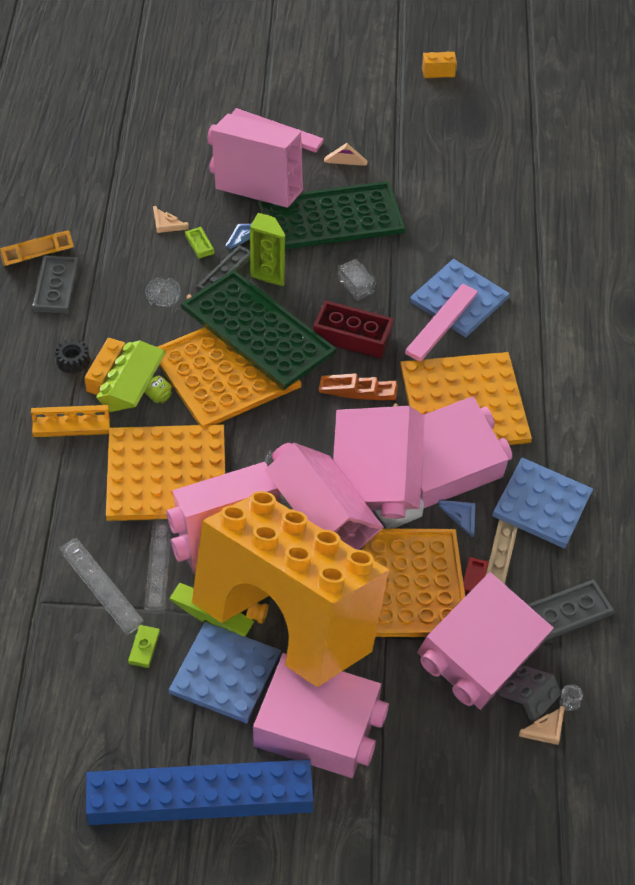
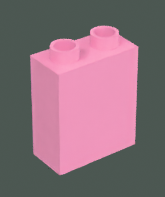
(256, 159)
(460, 451)
(382, 456)
(323, 493)
(207, 498)
(483, 641)
(322, 722)

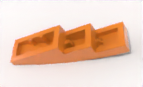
(358, 388)

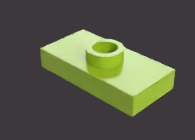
(199, 242)
(144, 646)

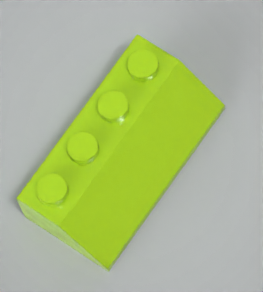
(267, 250)
(130, 375)

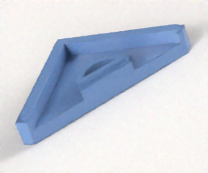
(239, 236)
(462, 513)

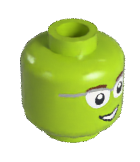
(158, 389)

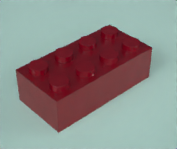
(354, 329)

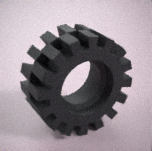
(72, 364)

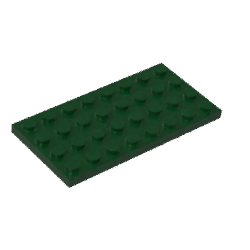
(338, 215)
(258, 329)

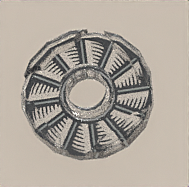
(162, 299)

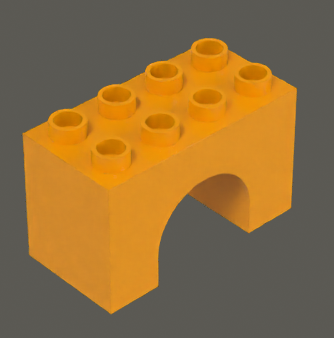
(318, 582)

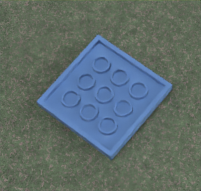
(445, 283)
(542, 502)
(225, 672)

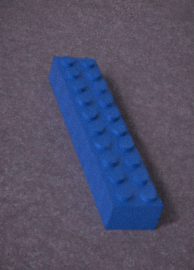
(198, 792)

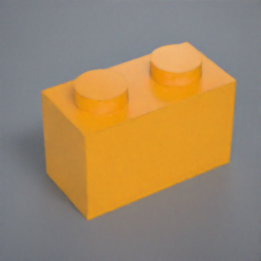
(439, 64)

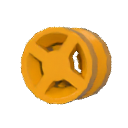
(258, 612)

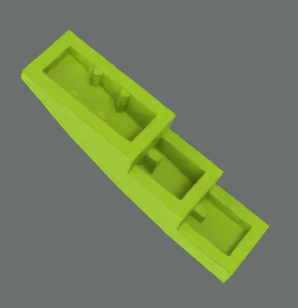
(183, 596)

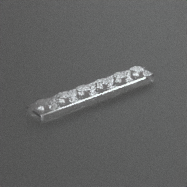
(158, 567)
(101, 586)

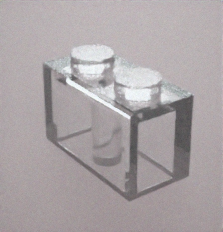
(356, 279)

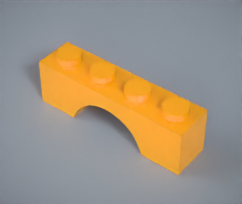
(36, 247)

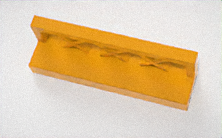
(70, 423)

